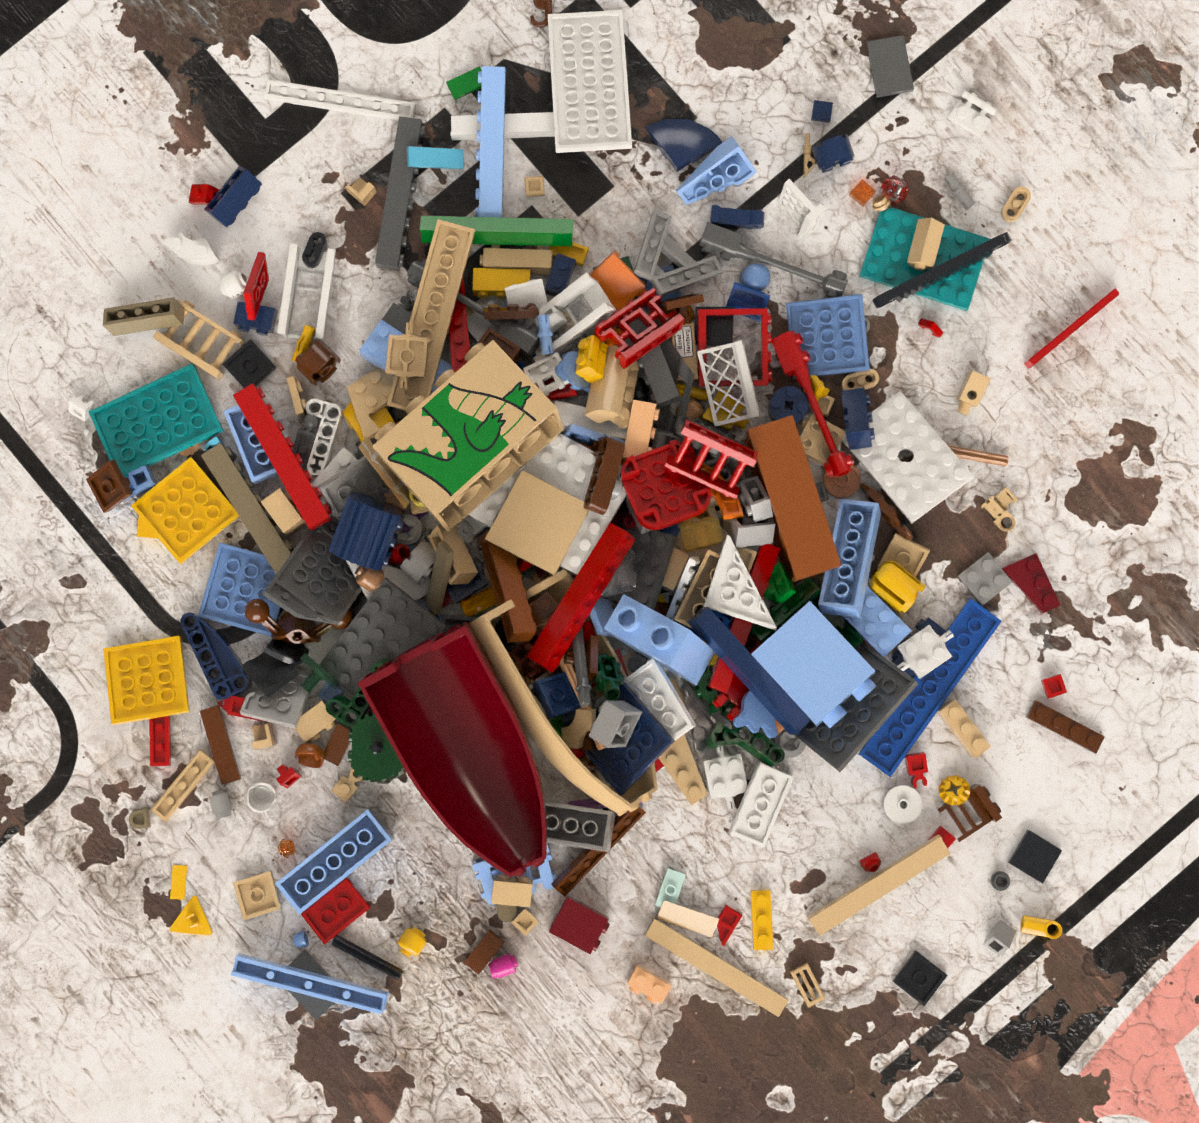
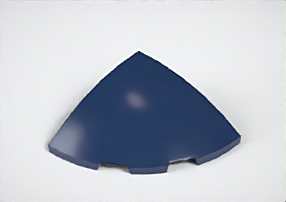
(682, 140)

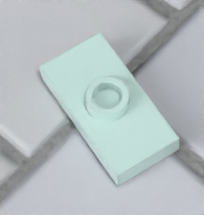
(670, 887)

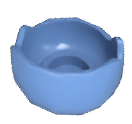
(755, 276)

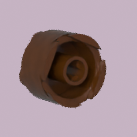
(317, 362)

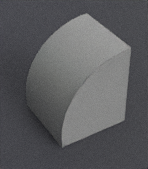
(1000, 938)

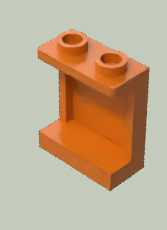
(618, 280)

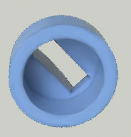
(301, 939)

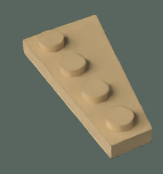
(683, 769)

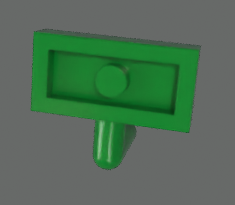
(781, 585)

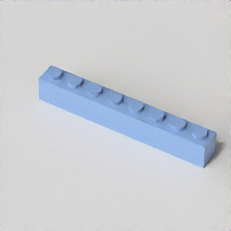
(491, 141)

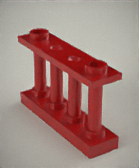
(718, 442)

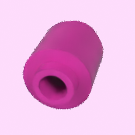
(503, 966)

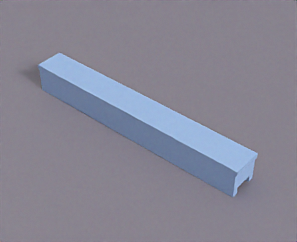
(310, 983)

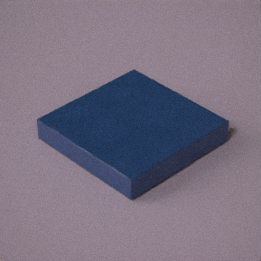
(556, 695)

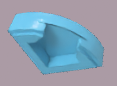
(213, 442)

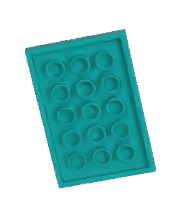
(890, 250)
(156, 420)

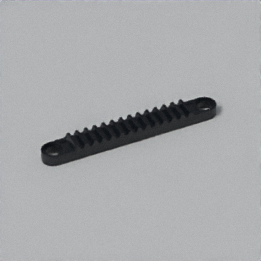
(942, 271)

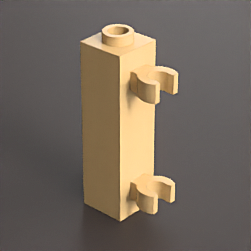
(538, 260)

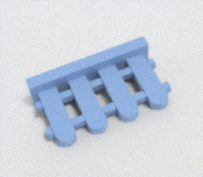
(486, 875)

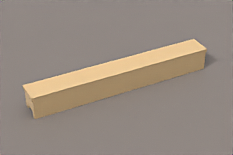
(879, 885)

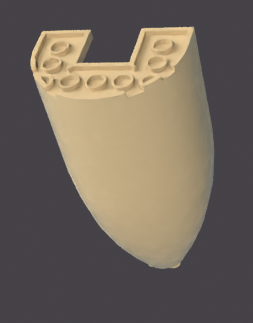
(534, 720)

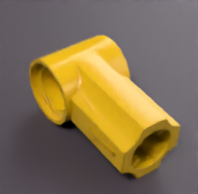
(1039, 926)

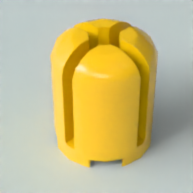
(895, 586)

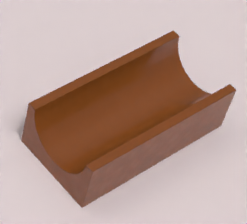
(794, 499)

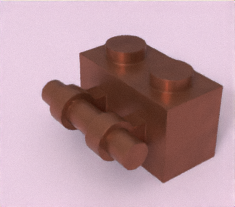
(523, 664)

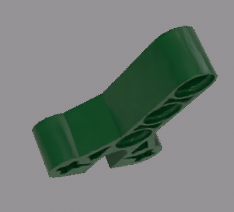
(731, 736)

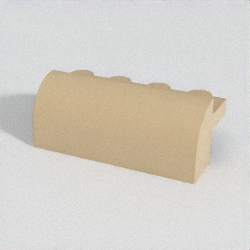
(614, 393)

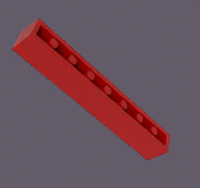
(282, 457)
(581, 597)

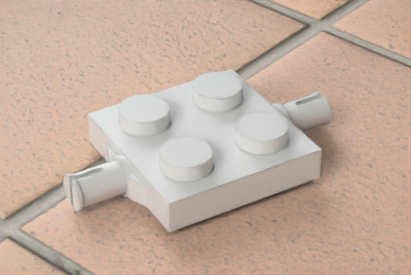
(924, 651)
(725, 776)

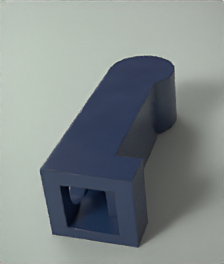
(737, 218)

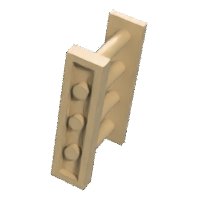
(198, 357)

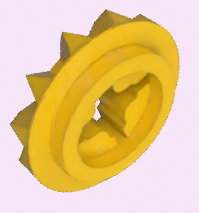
(949, 797)

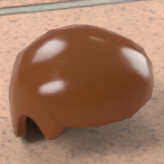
(310, 755)

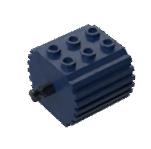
(367, 530)

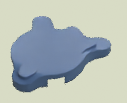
(566, 371)
(754, 716)

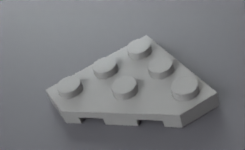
(281, 707)

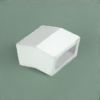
(556, 318)

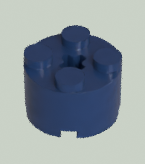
(833, 152)
(788, 395)

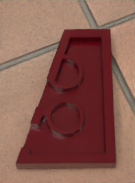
(1033, 582)

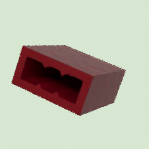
(579, 925)

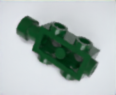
(608, 677)
(709, 695)

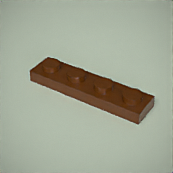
(1065, 727)

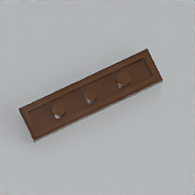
(220, 744)

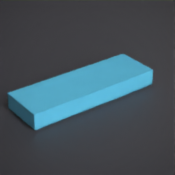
(435, 158)

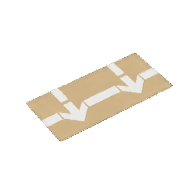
(385, 472)

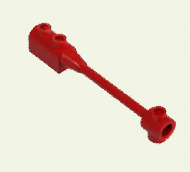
(795, 363)

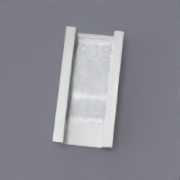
(305, 294)
(583, 307)

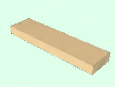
(183, 785)

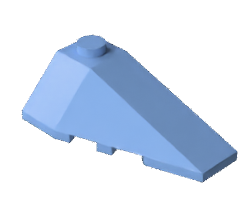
(721, 169)

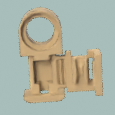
(997, 507)

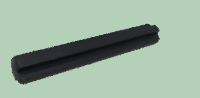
(367, 957)

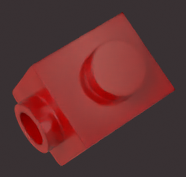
(202, 194)

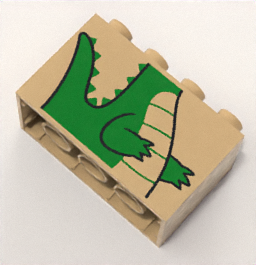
(469, 434)

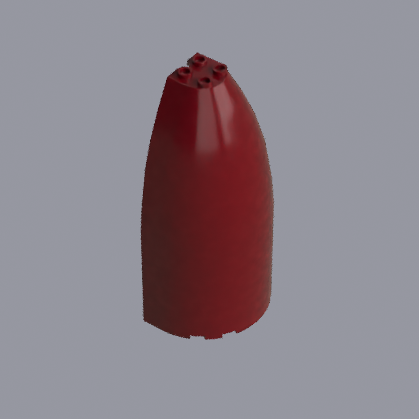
(464, 747)

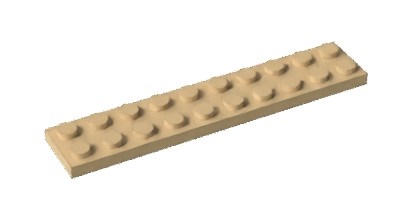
(435, 304)

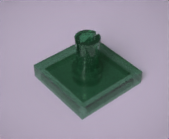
(317, 674)

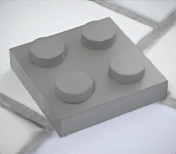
(984, 579)

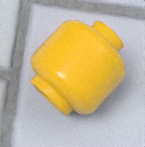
(412, 942)

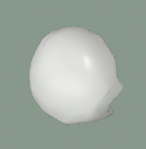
(261, 796)

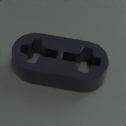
(318, 251)

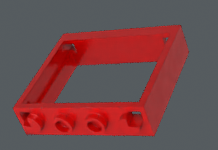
(766, 375)

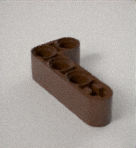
(604, 474)

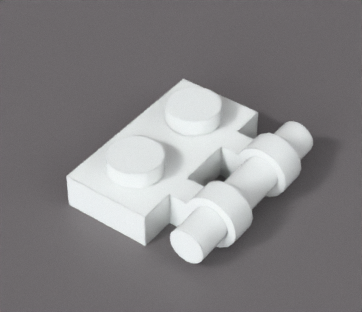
(970, 118)
(544, 370)

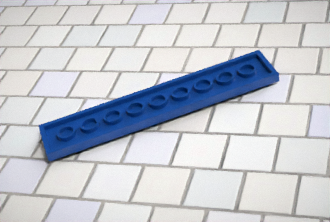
(905, 725)

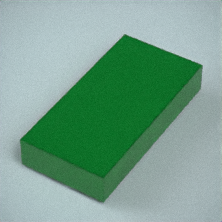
(464, 84)

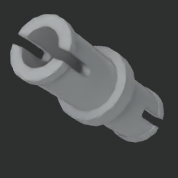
(959, 191)

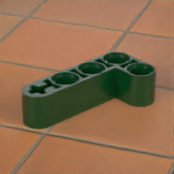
(353, 705)

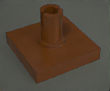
(681, 304)
(109, 486)
(591, 651)

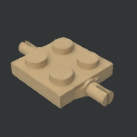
(406, 356)

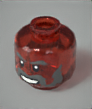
(895, 189)

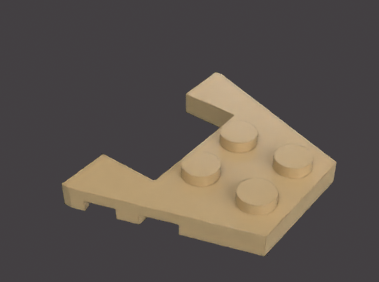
(369, 396)

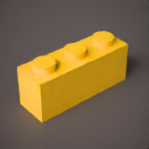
(493, 281)

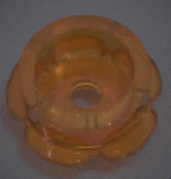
(286, 848)

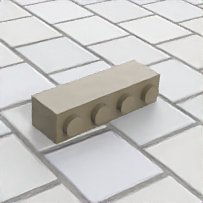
(143, 316)

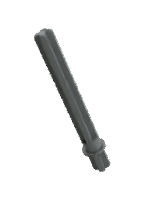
(583, 687)

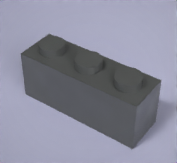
(659, 377)

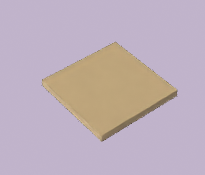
(538, 522)

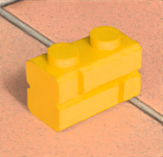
(591, 359)

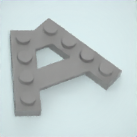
(689, 270)

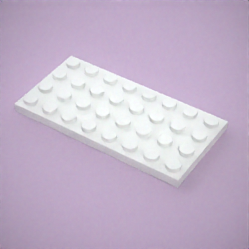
(589, 81)

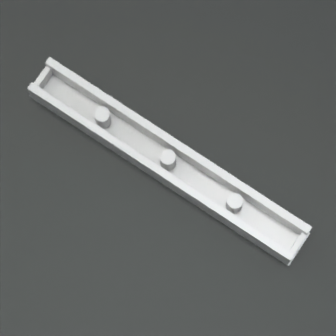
(516, 126)

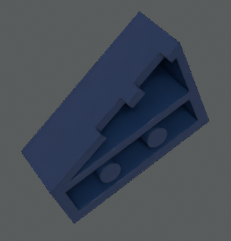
(857, 418)

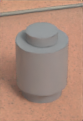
(220, 804)

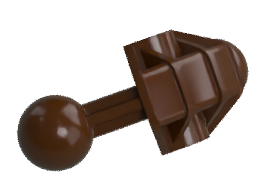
(290, 627)

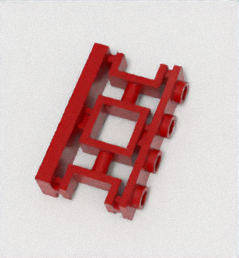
(647, 339)

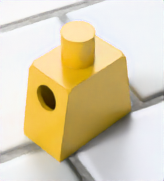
(722, 414)

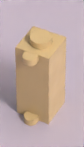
(925, 244)

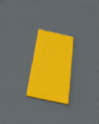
(178, 882)

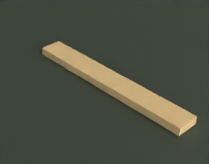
(716, 967)

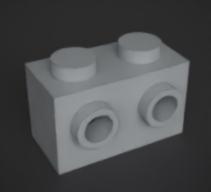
(755, 499)

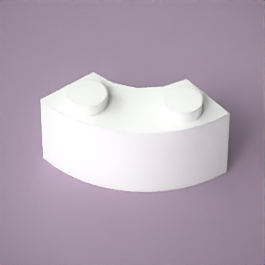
(190, 251)

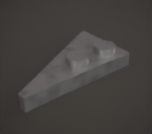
(701, 717)

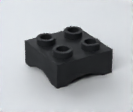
(269, 673)

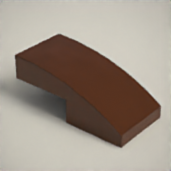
(484, 952)

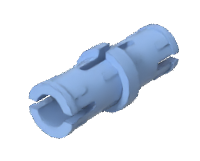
(545, 334)

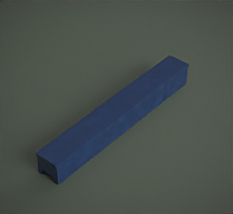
(749, 671)

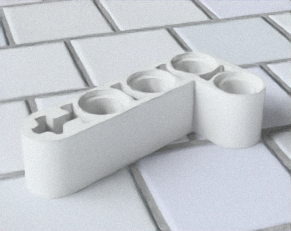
(321, 440)

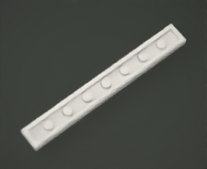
(338, 100)

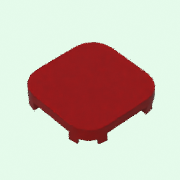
(659, 495)

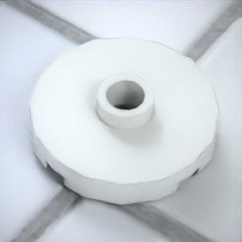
(892, 802)

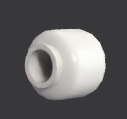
(233, 284)

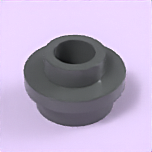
(1006, 880)

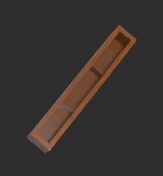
(508, 585)

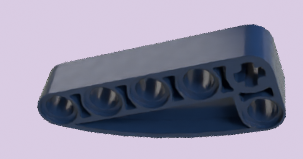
(222, 657)

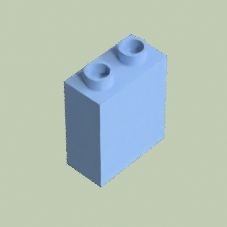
(659, 639)
(815, 666)

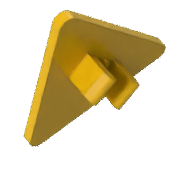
(192, 919)

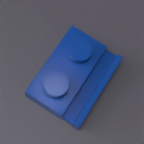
(747, 298)

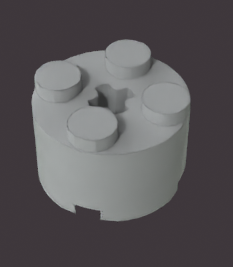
(420, 562)

